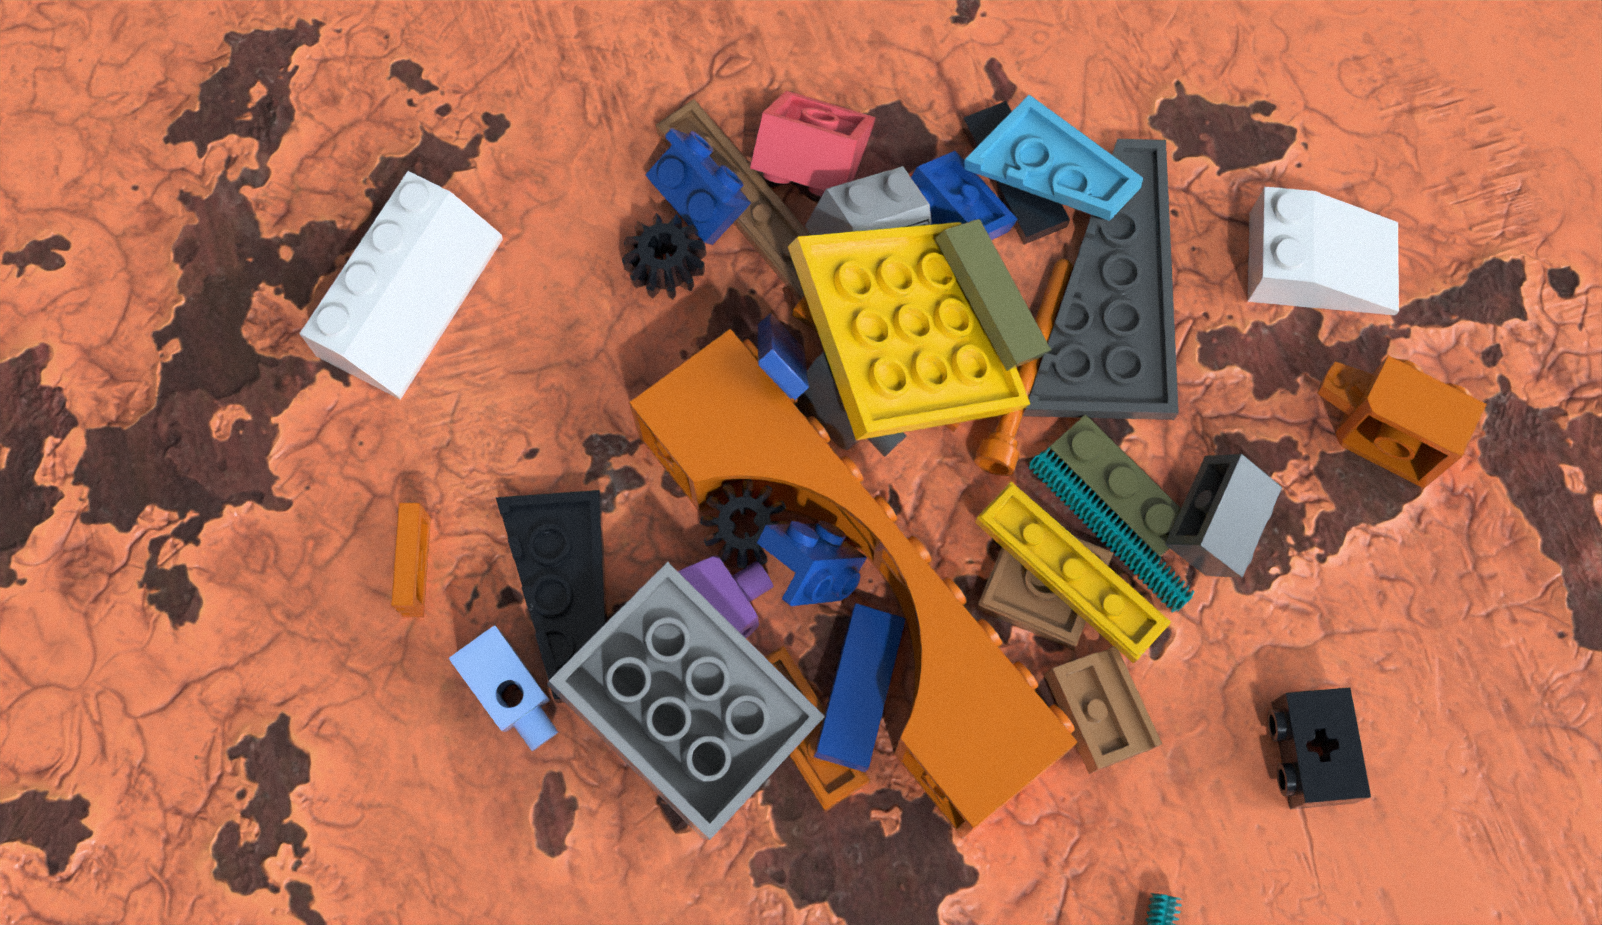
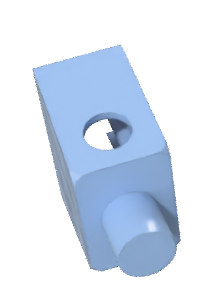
(489, 668)

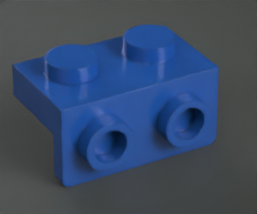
(819, 556)

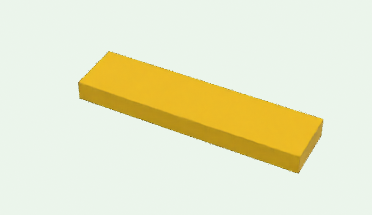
(1072, 572)

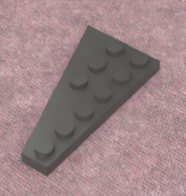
(1117, 315)

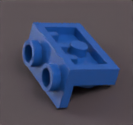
(698, 186)
(961, 195)

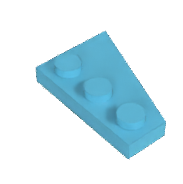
(1055, 161)

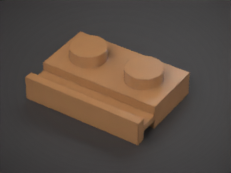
(1103, 708)

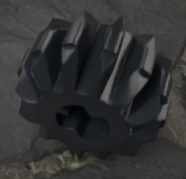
(660, 240)
(728, 527)

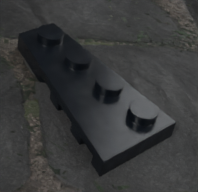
(560, 568)

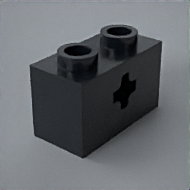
(1326, 721)

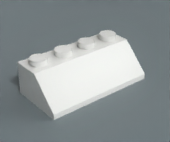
(401, 286)

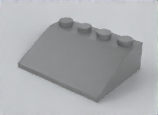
(686, 701)

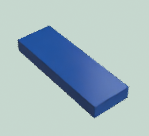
(782, 357)
(859, 688)

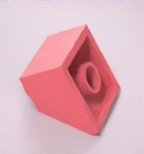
(810, 142)

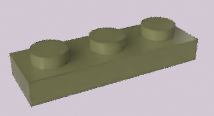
(1118, 483)

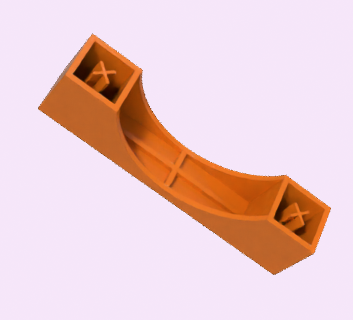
(974, 715)

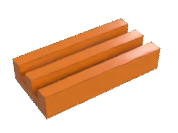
(411, 560)

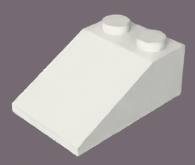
(1321, 254)

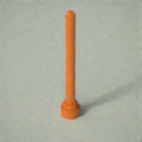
(999, 451)

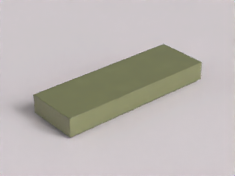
(992, 294)

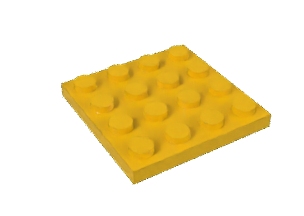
(901, 331)

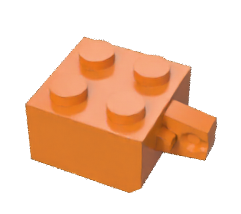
(1402, 417)

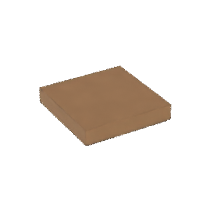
(1027, 603)

